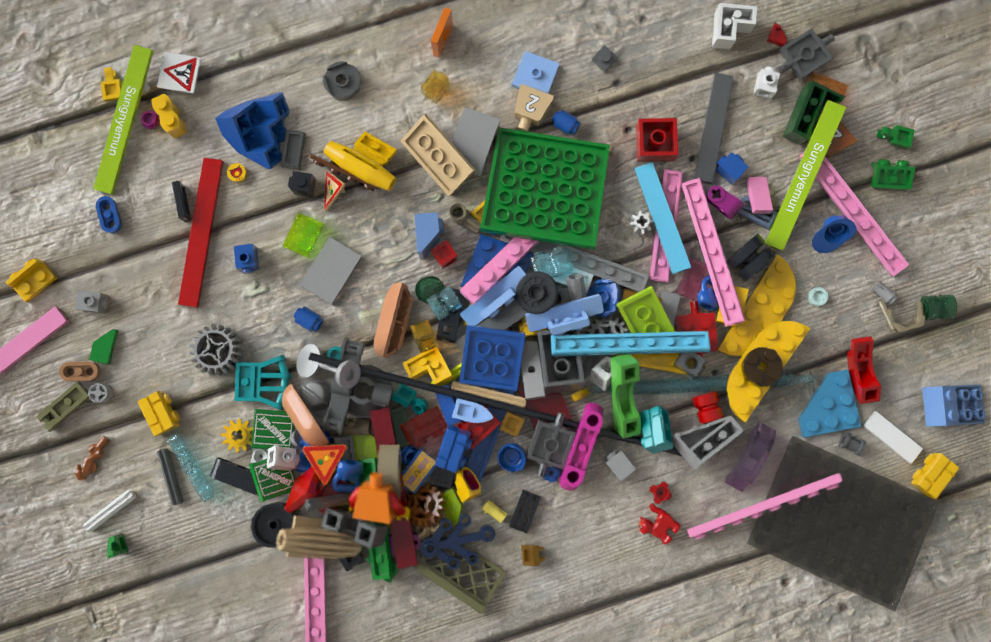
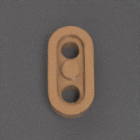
(81, 371)

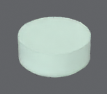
(818, 296)

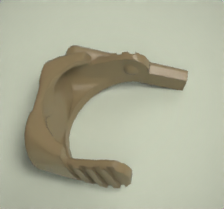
(917, 322)

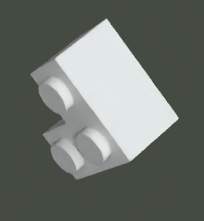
(732, 19)

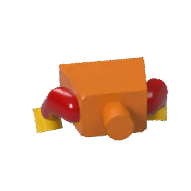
(377, 501)

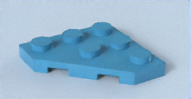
(830, 407)

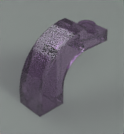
(753, 458)

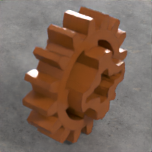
(432, 504)

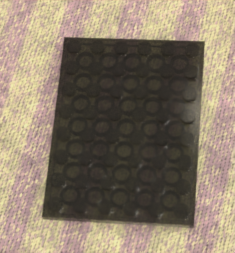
(851, 535)

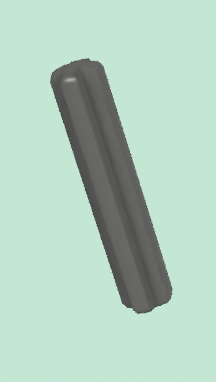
(170, 477)
(327, 501)

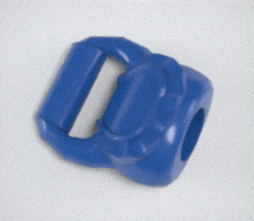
(707, 296)
(350, 471)

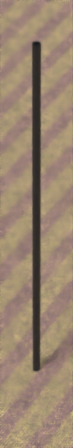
(476, 399)

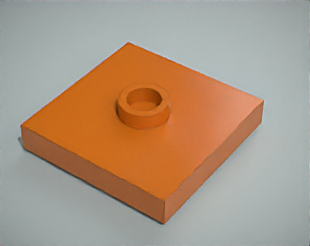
(442, 32)

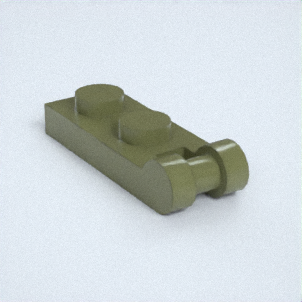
(63, 406)

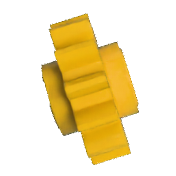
(230, 438)

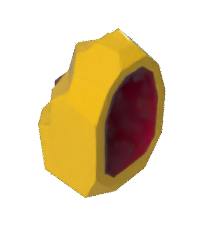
(467, 485)

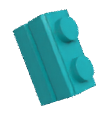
(656, 430)

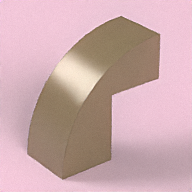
(389, 465)

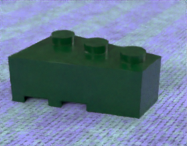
(808, 111)

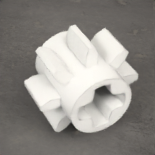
(644, 219)

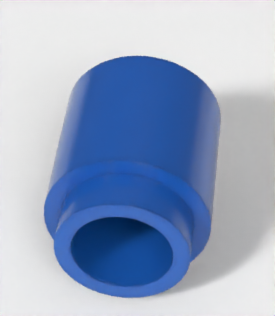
(566, 122)
(308, 319)

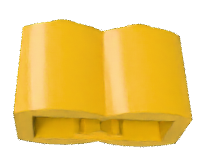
(169, 116)

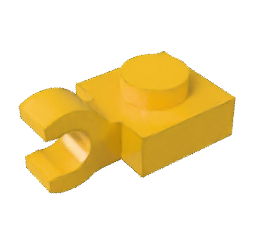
(112, 86)

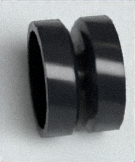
(751, 257)
(263, 519)

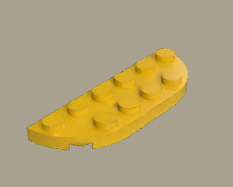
(764, 307)
(784, 339)

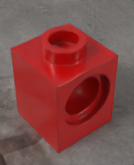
(444, 254)

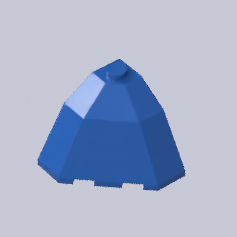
(256, 128)

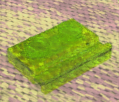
(303, 235)

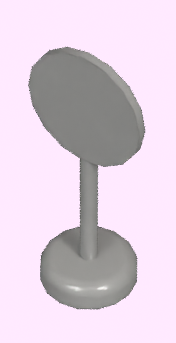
(346, 374)

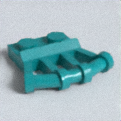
(249, 381)

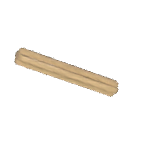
(491, 394)

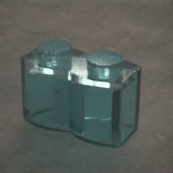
(554, 263)

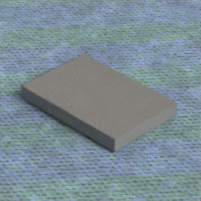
(331, 270)

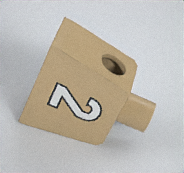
(531, 107)

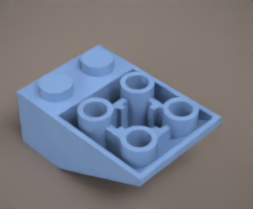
(953, 405)

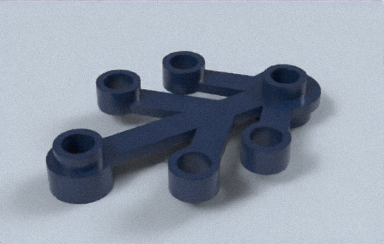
(454, 541)

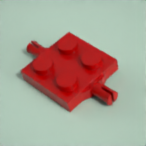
(699, 321)

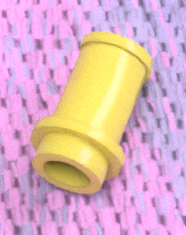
(494, 511)

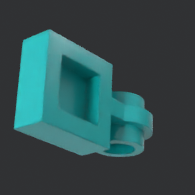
(406, 396)

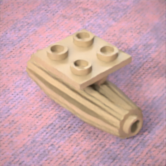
(312, 541)

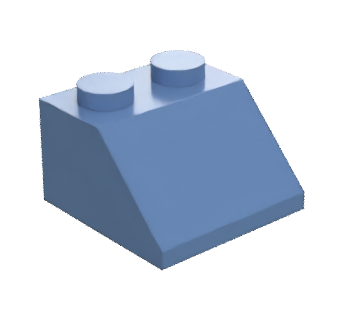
(428, 232)

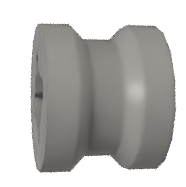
(95, 393)

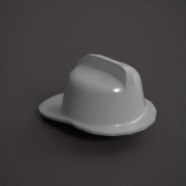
(316, 396)

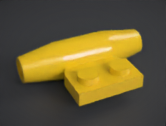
(365, 160)

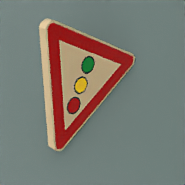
(333, 188)

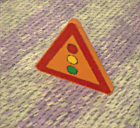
(324, 459)

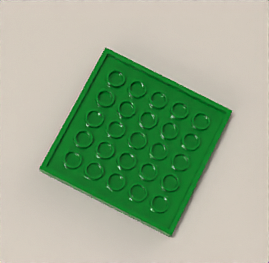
(545, 188)

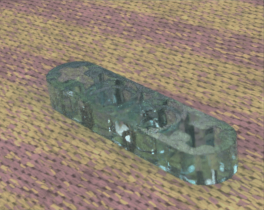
(190, 467)

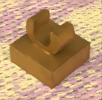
(512, 424)
(530, 555)

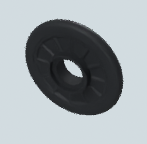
(545, 301)

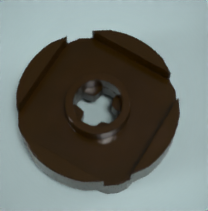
(770, 359)

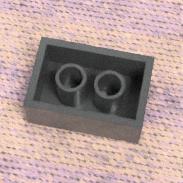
(559, 372)

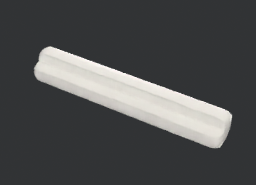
(109, 511)

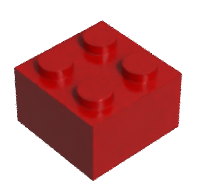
(656, 139)

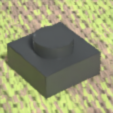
(604, 58)

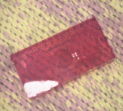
(692, 279)

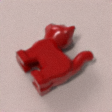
(660, 526)

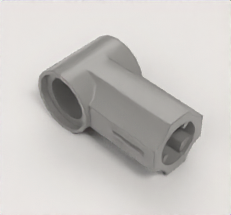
(576, 286)

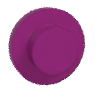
(150, 119)

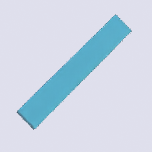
(662, 218)

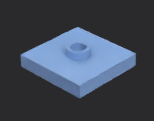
(535, 72)

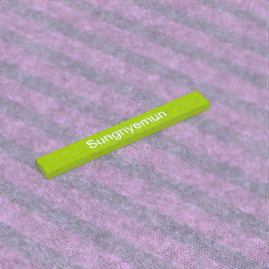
(123, 119)
(805, 175)

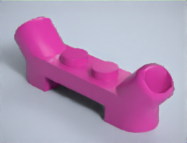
(582, 447)

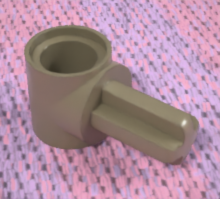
(465, 219)

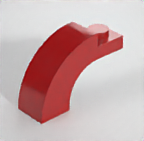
(862, 372)

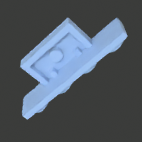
(498, 295)
(566, 316)

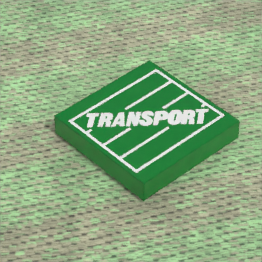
(271, 429)
(271, 482)

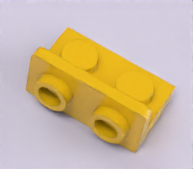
(31, 279)

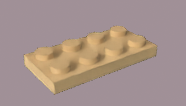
(437, 155)

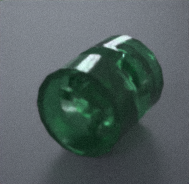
(939, 307)

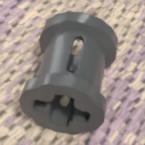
(852, 443)

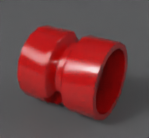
(707, 407)

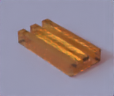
(831, 82)

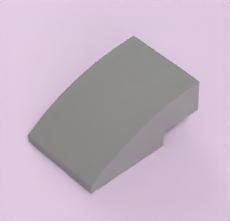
(476, 137)

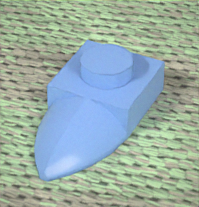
(471, 412)

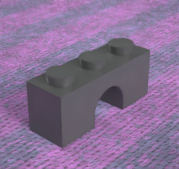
(366, 532)

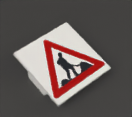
(179, 72)

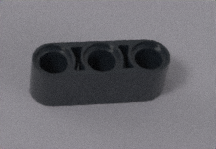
(233, 475)

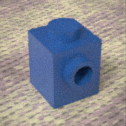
(731, 167)
(246, 258)

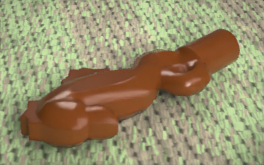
(89, 464)

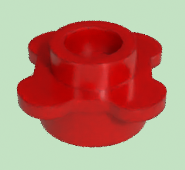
(666, 495)

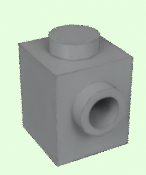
(91, 302)

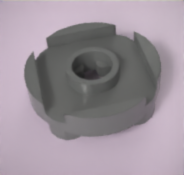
(348, 72)

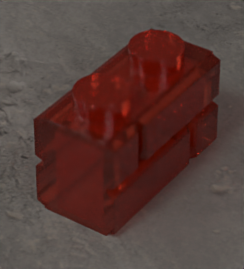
(423, 426)

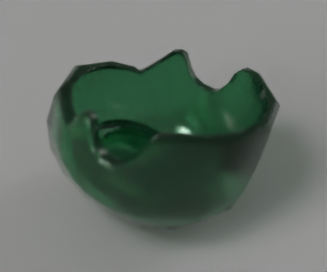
(428, 287)

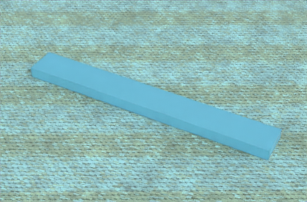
(630, 343)

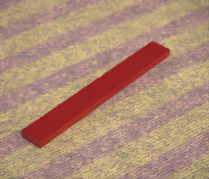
(200, 232)

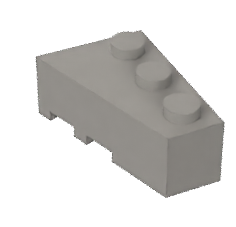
(705, 441)

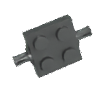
(806, 54)
(551, 444)

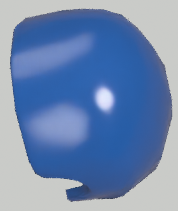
(512, 457)

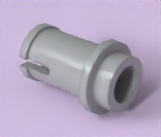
(885, 293)

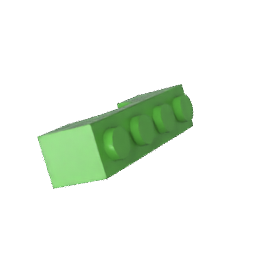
(624, 374)

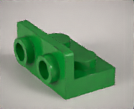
(892, 175)

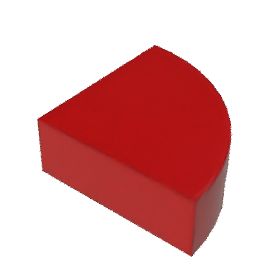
(777, 35)

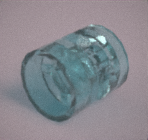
(451, 303)

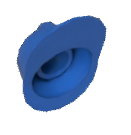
(834, 233)

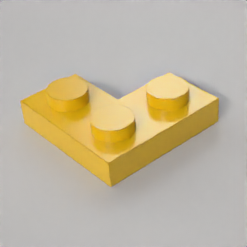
(431, 362)

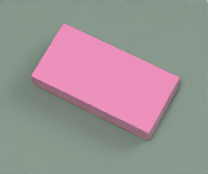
(759, 195)

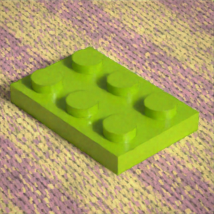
(645, 313)

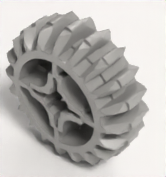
(200, 355)

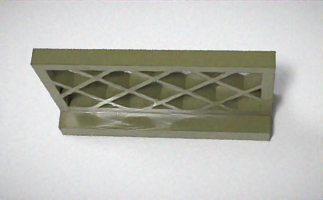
(455, 588)

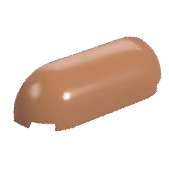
(393, 320)
(302, 418)

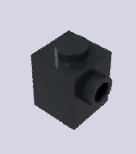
(302, 184)

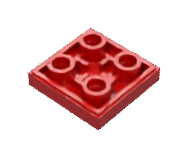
(302, 489)

